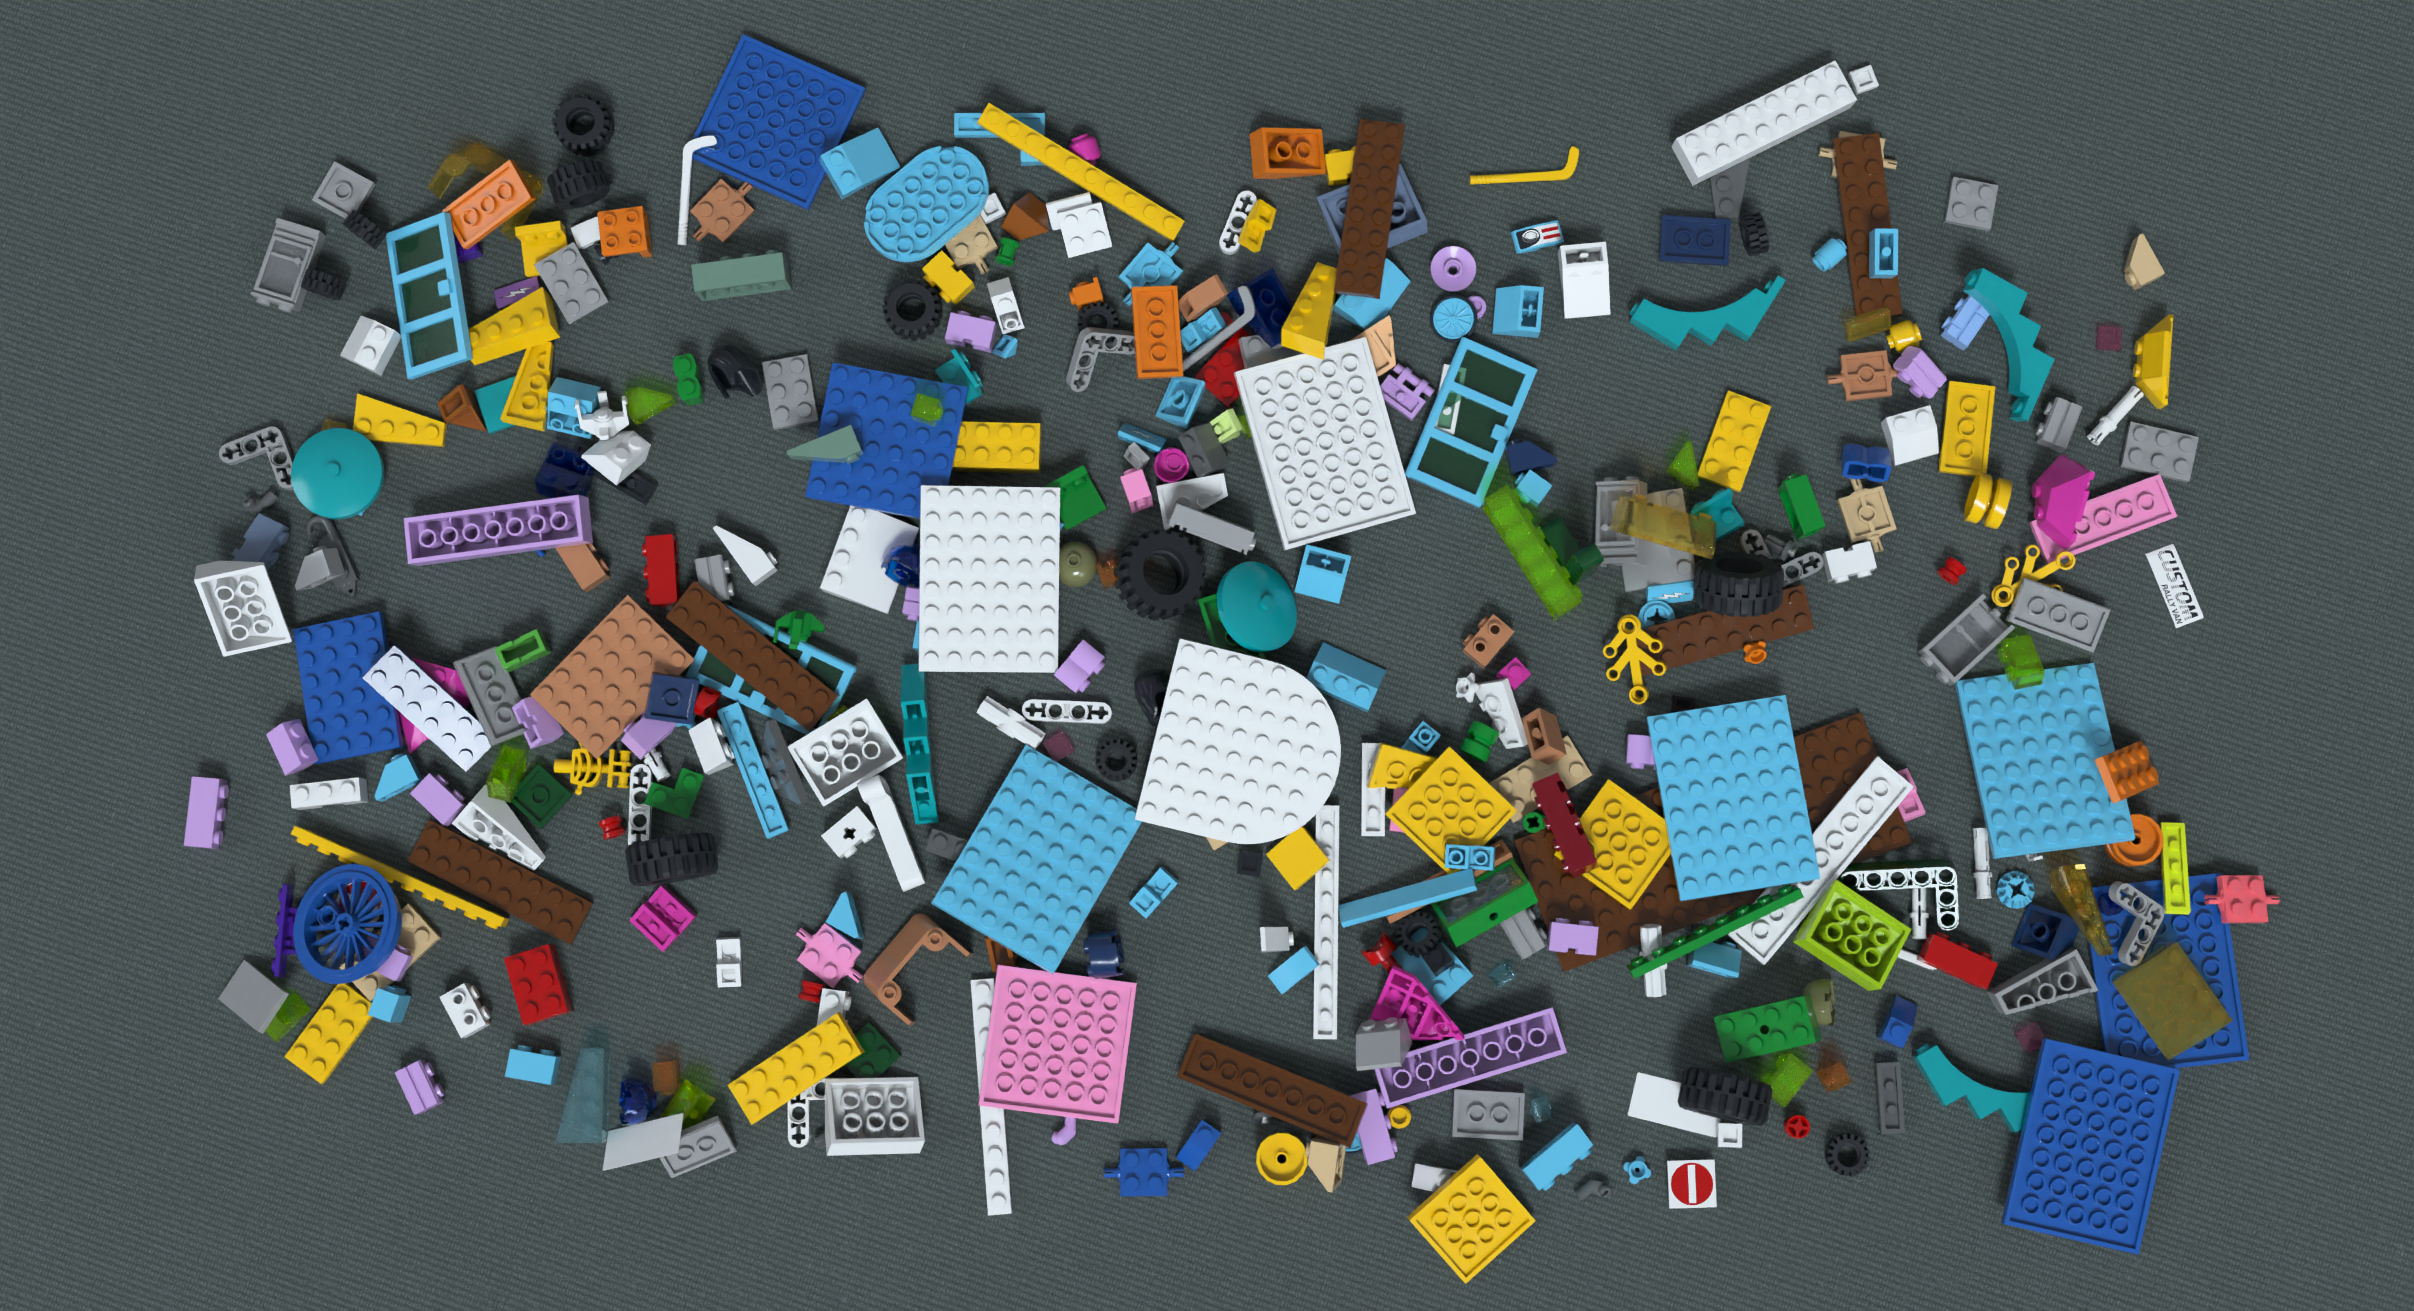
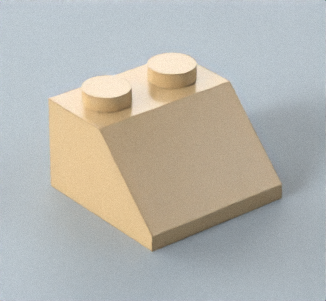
(1326, 1161)

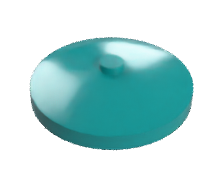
(337, 473)
(1256, 607)

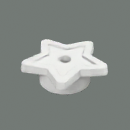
(1461, 687)

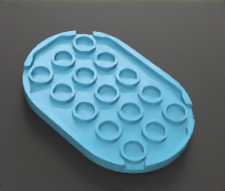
(926, 203)

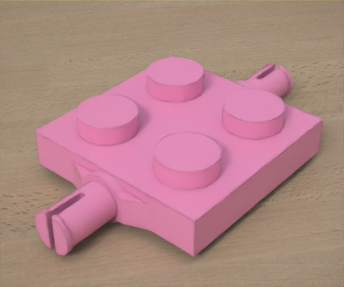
(829, 955)

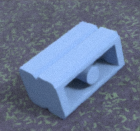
(1965, 323)

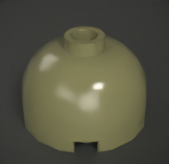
(1076, 564)
(1822, 999)

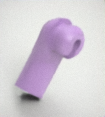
(1066, 1132)

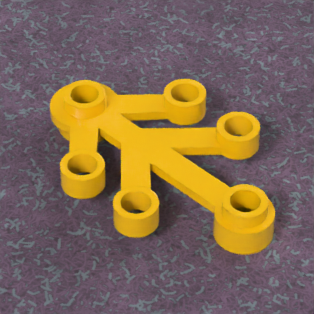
(2011, 590)
(1634, 655)

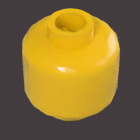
(1904, 335)

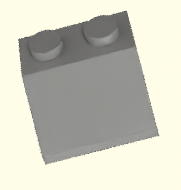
(1382, 1044)

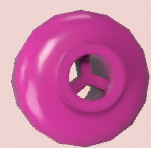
(1085, 148)

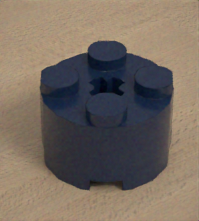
(1104, 954)

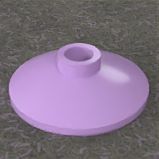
(1457, 258)

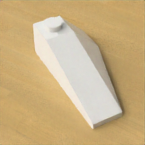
(498, 826)

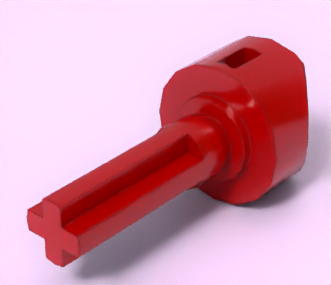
(706, 702)
(1382, 953)

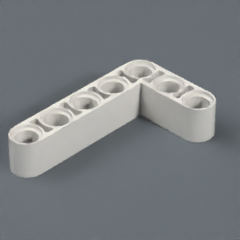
(893, 833)

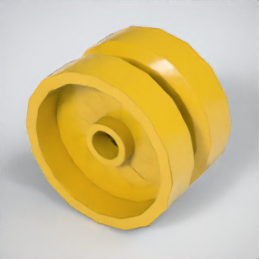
(1987, 500)
(1280, 1172)

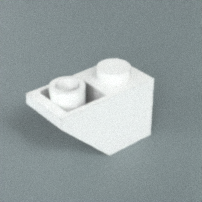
(1005, 305)
(1430, 1177)

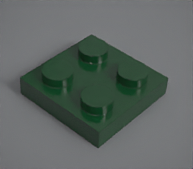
(540, 796)
(877, 1056)

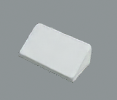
(1066, 204)

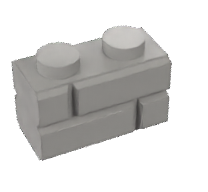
(2058, 424)
(713, 576)
(1524, 934)

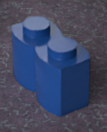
(1867, 463)

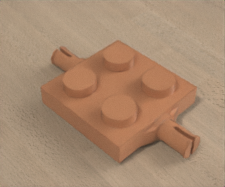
(722, 211)
(1864, 376)

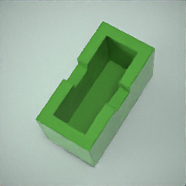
(523, 650)

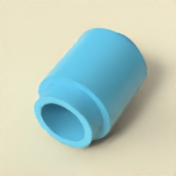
(1830, 254)

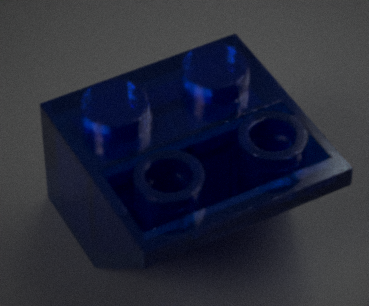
(564, 473)

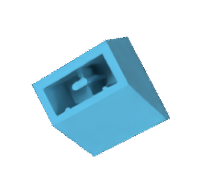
(1518, 311)
(561, 403)
(1322, 574)

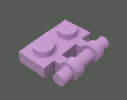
(1400, 396)

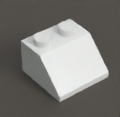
(371, 345)
(1911, 435)
(618, 455)

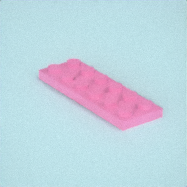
(2113, 517)

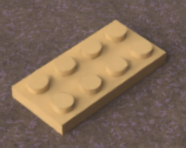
(1517, 783)
(415, 935)

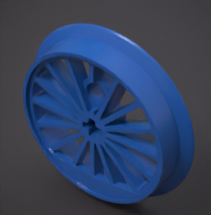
(348, 923)

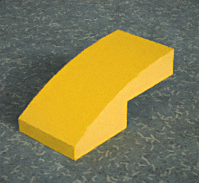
(1258, 221)

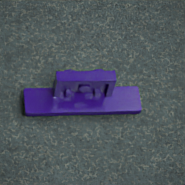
(284, 940)

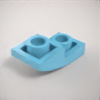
(1422, 739)
(1470, 857)
(1293, 970)

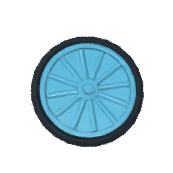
(1453, 318)

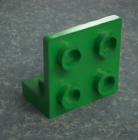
(1077, 497)

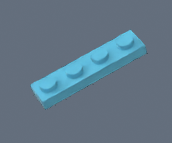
(966, 124)

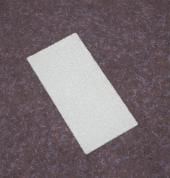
(1656, 1101)
(643, 1141)

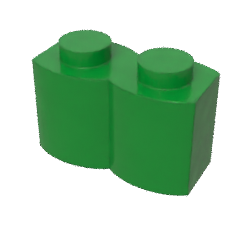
(688, 384)

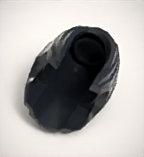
(733, 371)
(1150, 692)

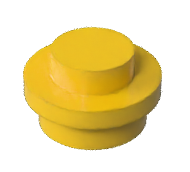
(1399, 1116)

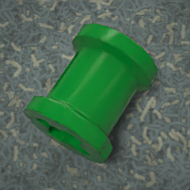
(1007, 252)
(1528, 824)

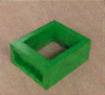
(1800, 506)

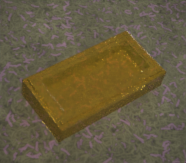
(1867, 324)

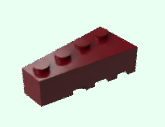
(1565, 825)

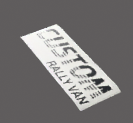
(2174, 585)

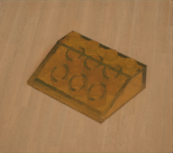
(2172, 1000)

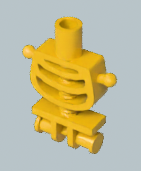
(577, 767)

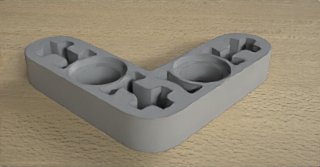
(1091, 349)
(271, 449)
(1747, 548)
(2143, 915)

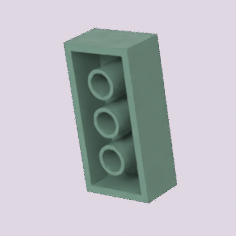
(741, 276)

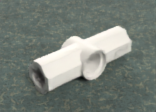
(1011, 723)
(1654, 980)

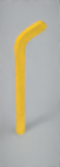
(1531, 176)

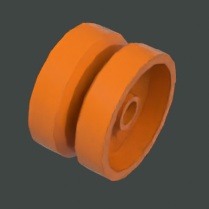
(2146, 847)

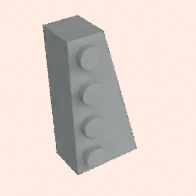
(2043, 984)

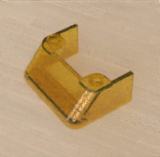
(486, 162)
(1665, 526)

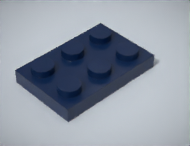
(1694, 240)

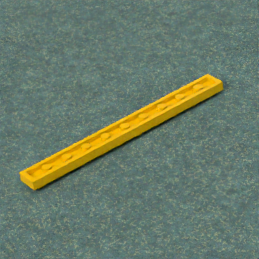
(1080, 172)
(408, 882)

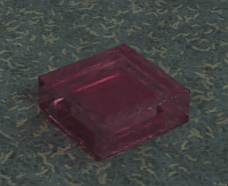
(2108, 338)
(1058, 747)
(2030, 1037)

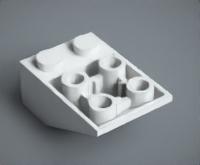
(1584, 279)

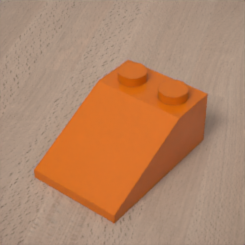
(1287, 153)

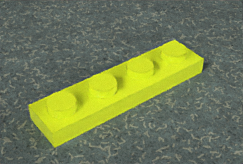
(2175, 869)

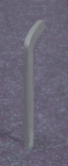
(1249, 313)

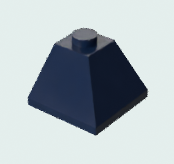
(2045, 932)

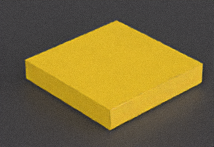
(1298, 857)

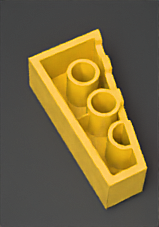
(1311, 315)
(515, 328)

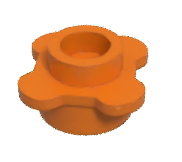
(1755, 652)

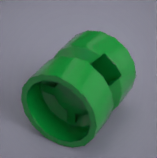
(1479, 741)

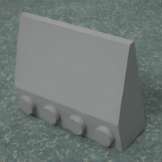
(1662, 563)

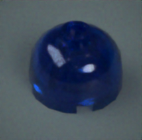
(903, 565)
(635, 1101)

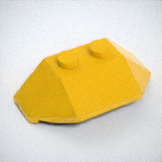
(2153, 362)

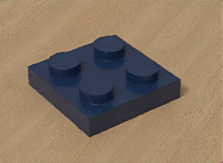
(671, 698)

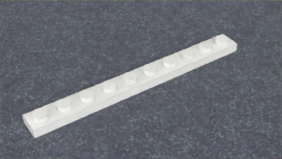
(1326, 926)
(992, 1118)

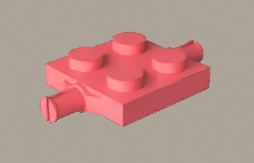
(2242, 899)

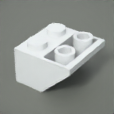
(711, 746)

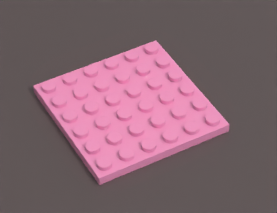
(1057, 1044)

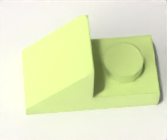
(1226, 426)

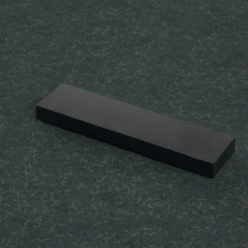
(632, 485)

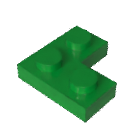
(676, 800)

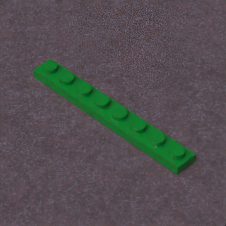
(1705, 934)

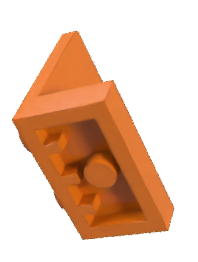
(624, 232)

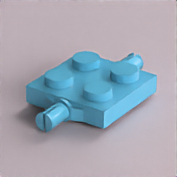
(1151, 268)

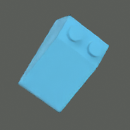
(859, 162)
(1441, 986)

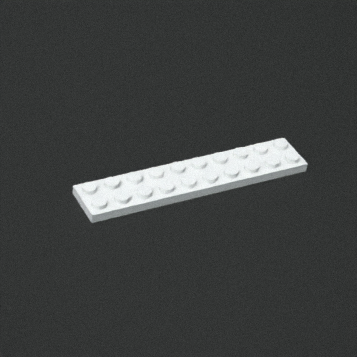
(1836, 845)

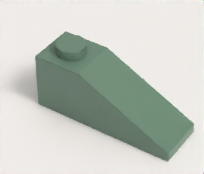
(834, 447)

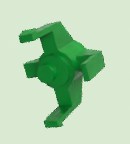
(800, 626)

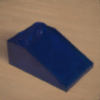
(1271, 306)

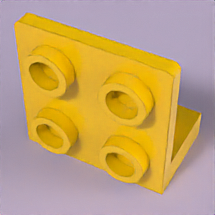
(540, 242)

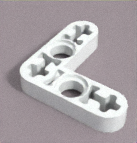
(809, 1094)

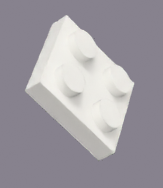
(1084, 229)

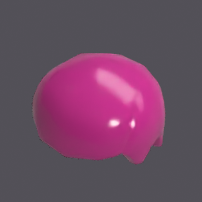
(1171, 464)

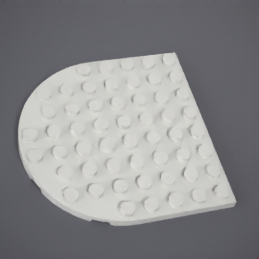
(1238, 748)

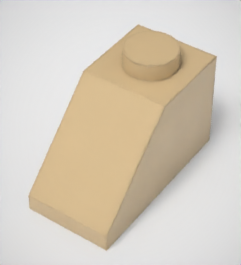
(2141, 265)

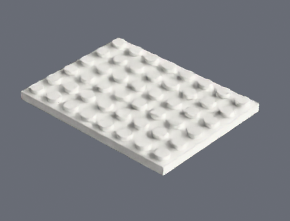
(1324, 443)
(989, 579)

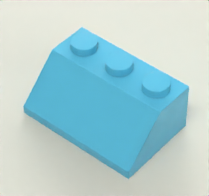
(1366, 311)
(1345, 677)
(1557, 1157)

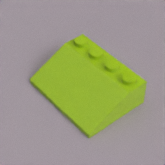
(1853, 936)

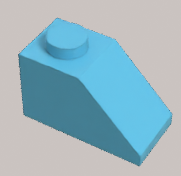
(397, 777)

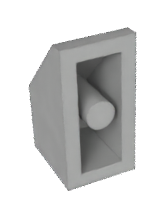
(319, 568)

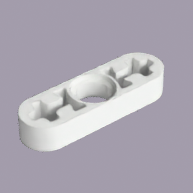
(1226, 235)

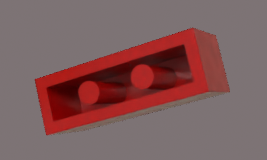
(661, 570)
(1957, 960)

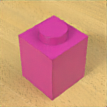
(1515, 673)

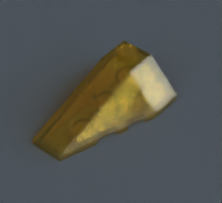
(2077, 896)

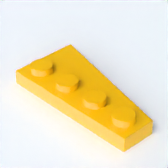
(529, 394)
(396, 425)
(1397, 767)

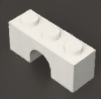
(328, 793)

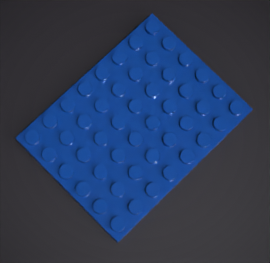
(2210, 950)
(2090, 1146)

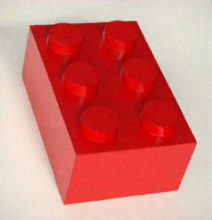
(538, 984)

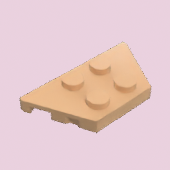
(1380, 345)

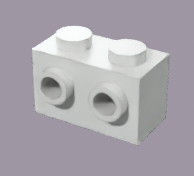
(833, 1002)
(466, 1010)

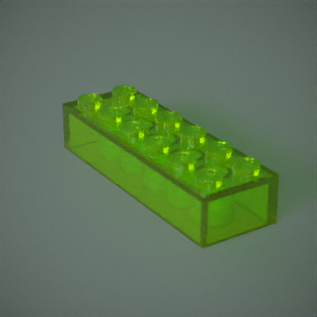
(1531, 552)

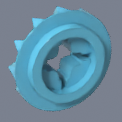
(1649, 609)
(2005, 891)

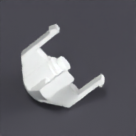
(603, 422)

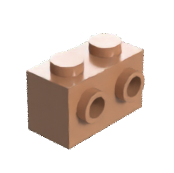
(1487, 641)
(1543, 736)

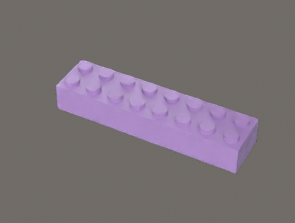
(498, 530)
(1472, 1059)

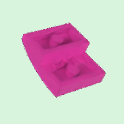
(663, 917)

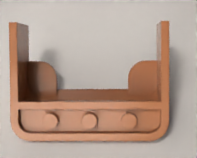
(918, 931)

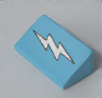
(1142, 438)
(1670, 592)

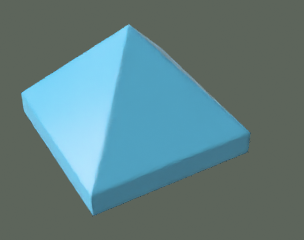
(1006, 346)

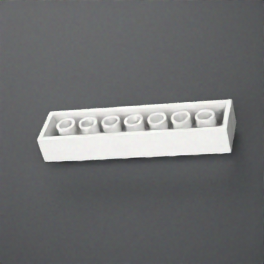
(1763, 123)

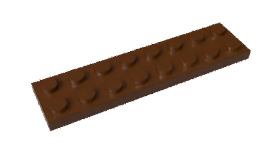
(1369, 209)
(1864, 209)
(1712, 634)
(752, 656)
(500, 882)
(1272, 1090)

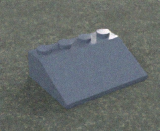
(1407, 216)

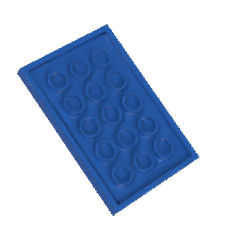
(341, 708)

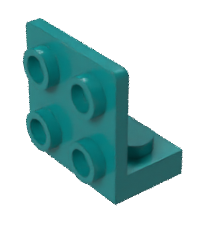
(957, 373)
(1723, 512)

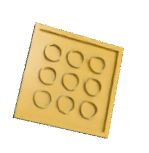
(1450, 807)
(1626, 841)
(1471, 1218)

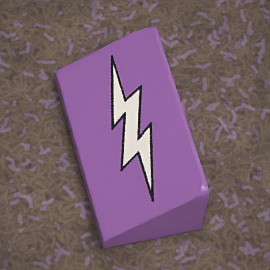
(510, 294)

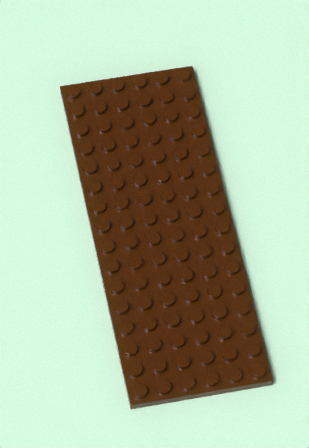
(1828, 765)

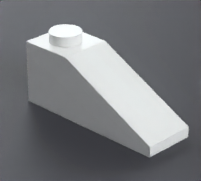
(751, 559)
(1275, 939)

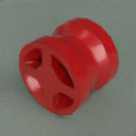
(1952, 571)
(612, 827)
(811, 991)
(1801, 1127)

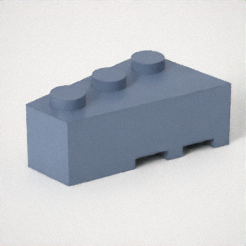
(262, 541)

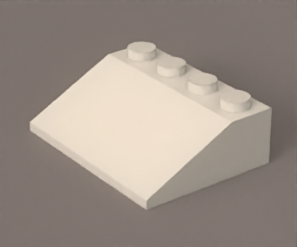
(858, 556)
(241, 606)
(845, 752)
(873, 1116)

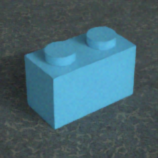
(1883, 253)
(390, 1004)
(533, 1066)

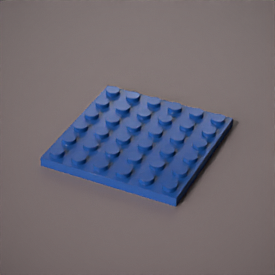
(776, 121)
(896, 448)

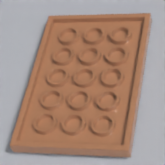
(609, 676)

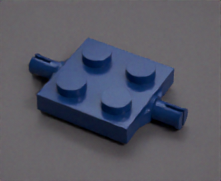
(1143, 1172)

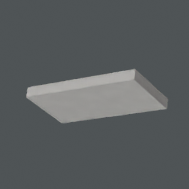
(2058, 614)
(491, 695)

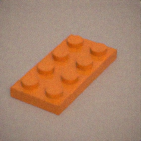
(489, 204)
(1156, 332)
(2127, 771)

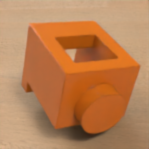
(1086, 293)

